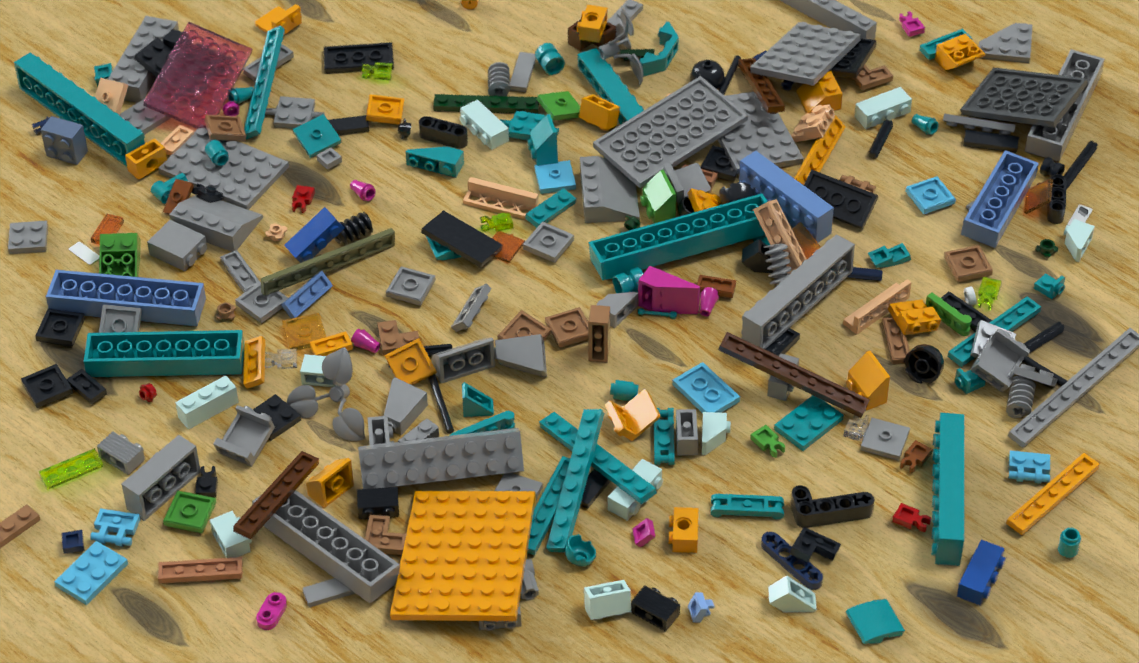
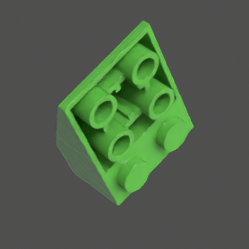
(120, 254)

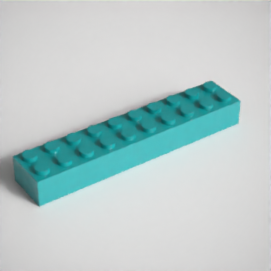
(77, 106)
(677, 237)

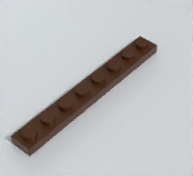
(793, 374)

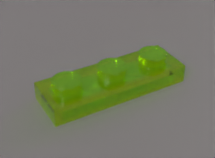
(70, 469)

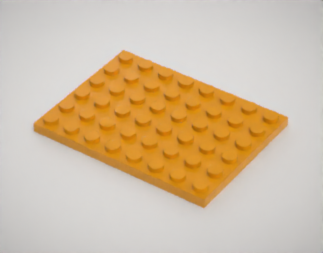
(464, 556)

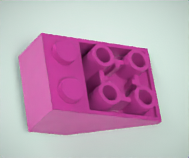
(667, 293)

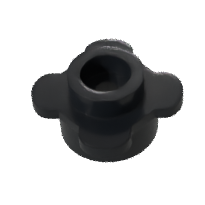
(404, 129)

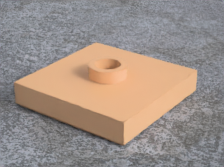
(111, 94)

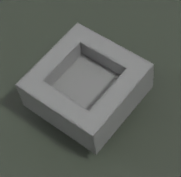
(329, 158)

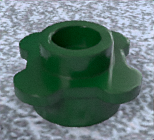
(631, 223)
(1047, 248)

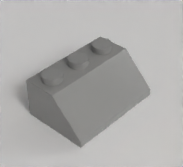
(464, 360)

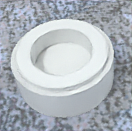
(970, 296)

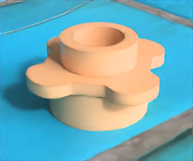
(276, 232)

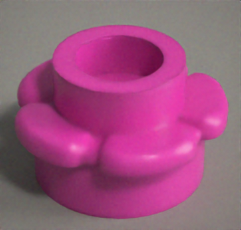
(234, 111)

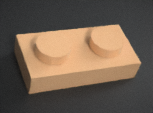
(176, 139)

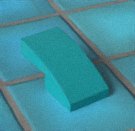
(889, 257)

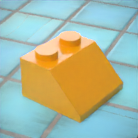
(824, 92)
(869, 380)
(331, 482)

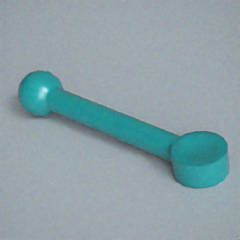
(673, 315)

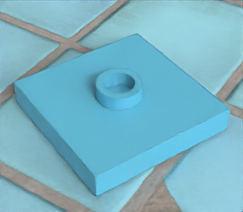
(555, 177)
(930, 195)

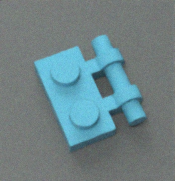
(1029, 466)
(118, 522)

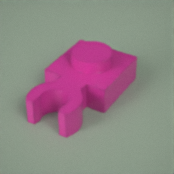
(911, 25)

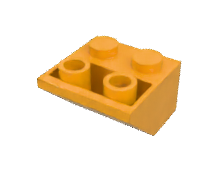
(957, 52)

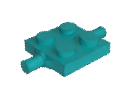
(522, 124)

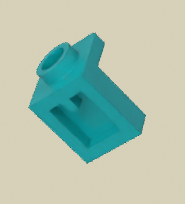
(1049, 286)
(968, 381)

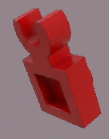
(302, 196)
(909, 516)

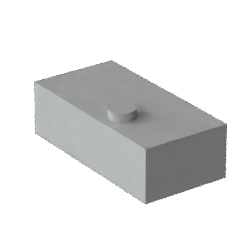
(161, 477)

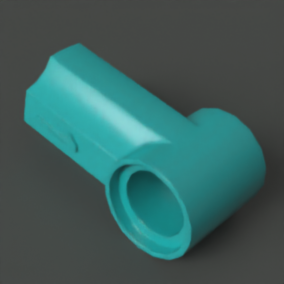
(162, 189)

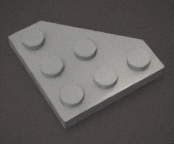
(1009, 44)

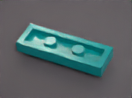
(929, 48)
(550, 208)

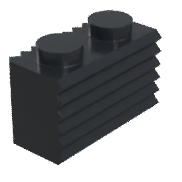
(378, 502)
(655, 607)

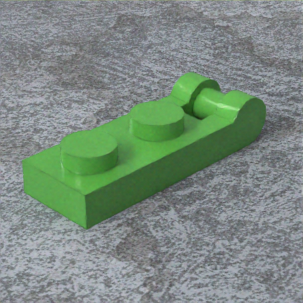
(949, 315)

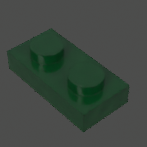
(638, 52)

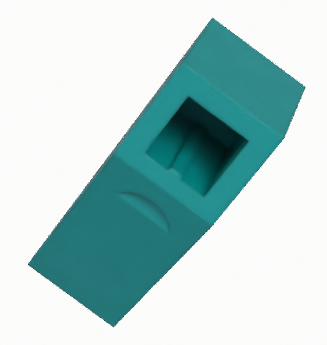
(437, 159)

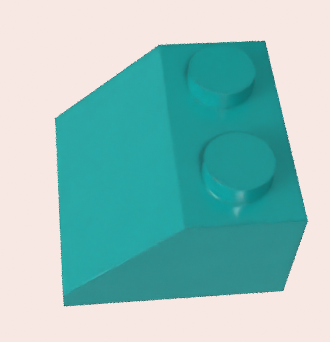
(544, 142)

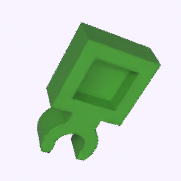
(767, 439)

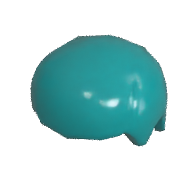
(579, 551)

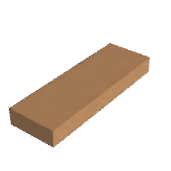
(895, 340)

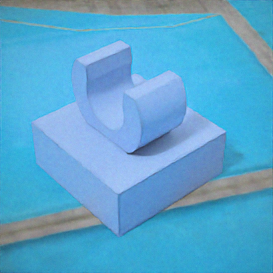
(699, 607)

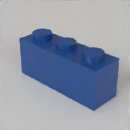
(314, 236)
(981, 572)

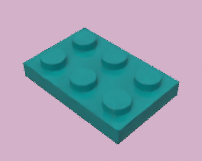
(808, 422)

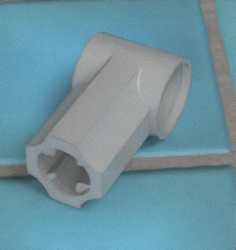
(529, 585)

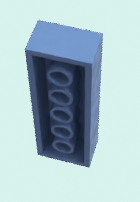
(795, 199)
(999, 199)

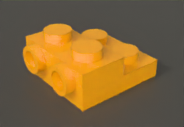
(914, 317)

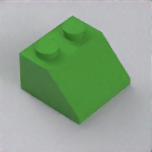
(659, 198)

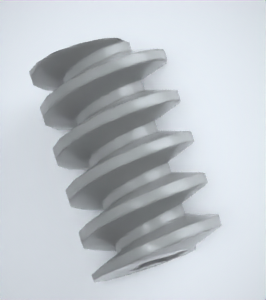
(498, 79)
(778, 262)
(1020, 397)

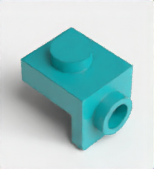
(102, 71)

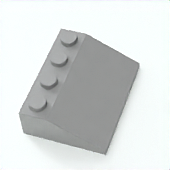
(606, 191)
(219, 221)

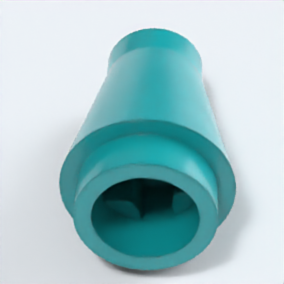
(240, 95)
(926, 124)

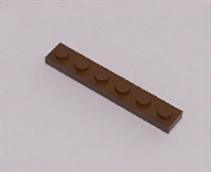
(762, 87)
(275, 495)

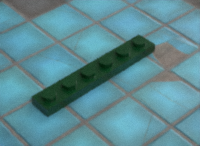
(494, 104)

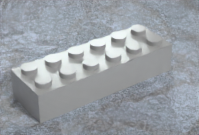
(132, 72)

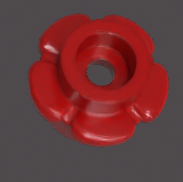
(147, 392)

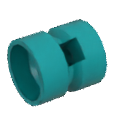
(549, 58)
(627, 281)

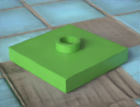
(559, 105)
(189, 511)

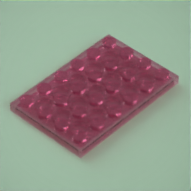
(197, 76)

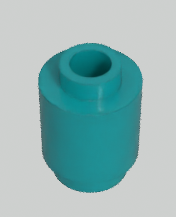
(217, 152)
(624, 390)
(1069, 542)

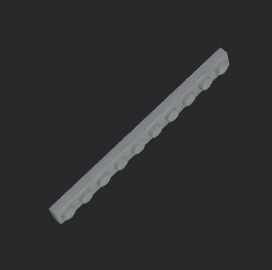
(1075, 388)

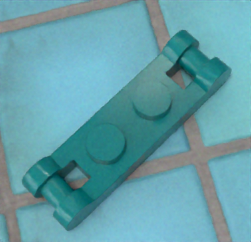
(498, 422)
(664, 438)
(747, 505)

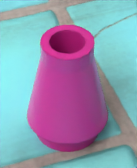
(363, 190)
(708, 299)
(365, 341)

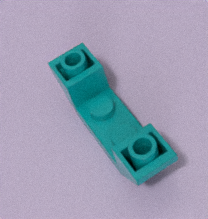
(658, 63)

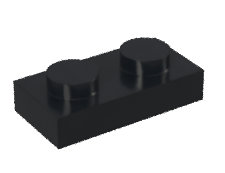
(86, 386)

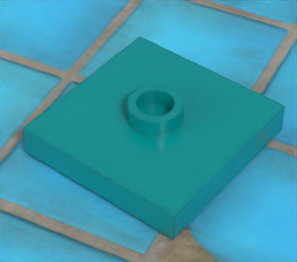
(317, 135)

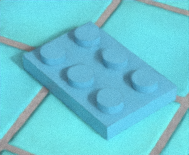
(706, 389)
(91, 572)

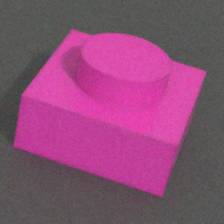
(644, 532)

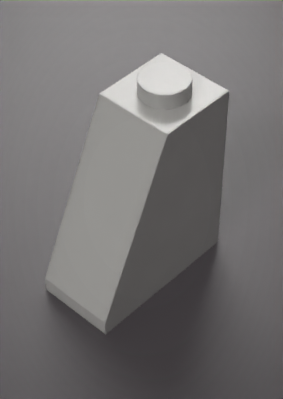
(522, 354)
(404, 405)

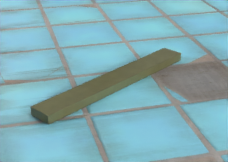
(327, 261)

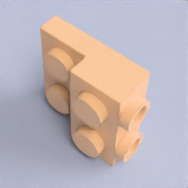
(814, 124)

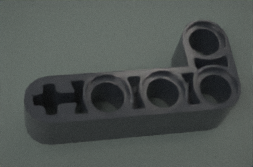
(829, 509)

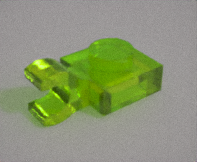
(380, 71)
(498, 222)

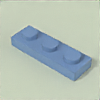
(306, 295)

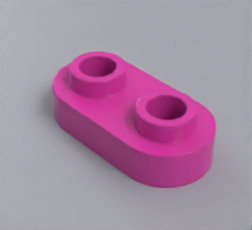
(274, 608)

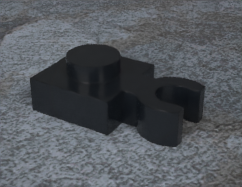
(207, 193)
(207, 483)

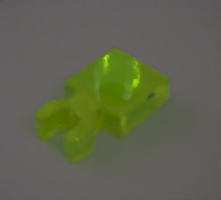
(988, 290)

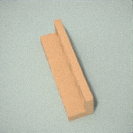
(502, 195)
(779, 231)
(877, 307)

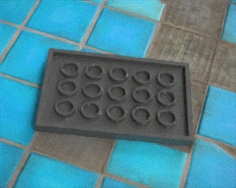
(1024, 97)

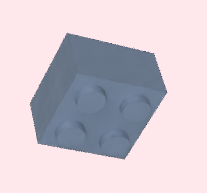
(64, 140)

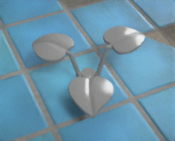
(612, 48)
(338, 368)

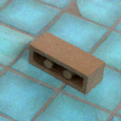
(599, 333)

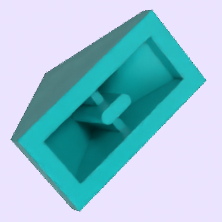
(475, 402)

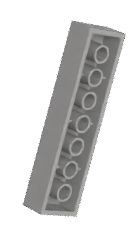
(1053, 140)
(798, 292)
(441, 458)
(333, 547)

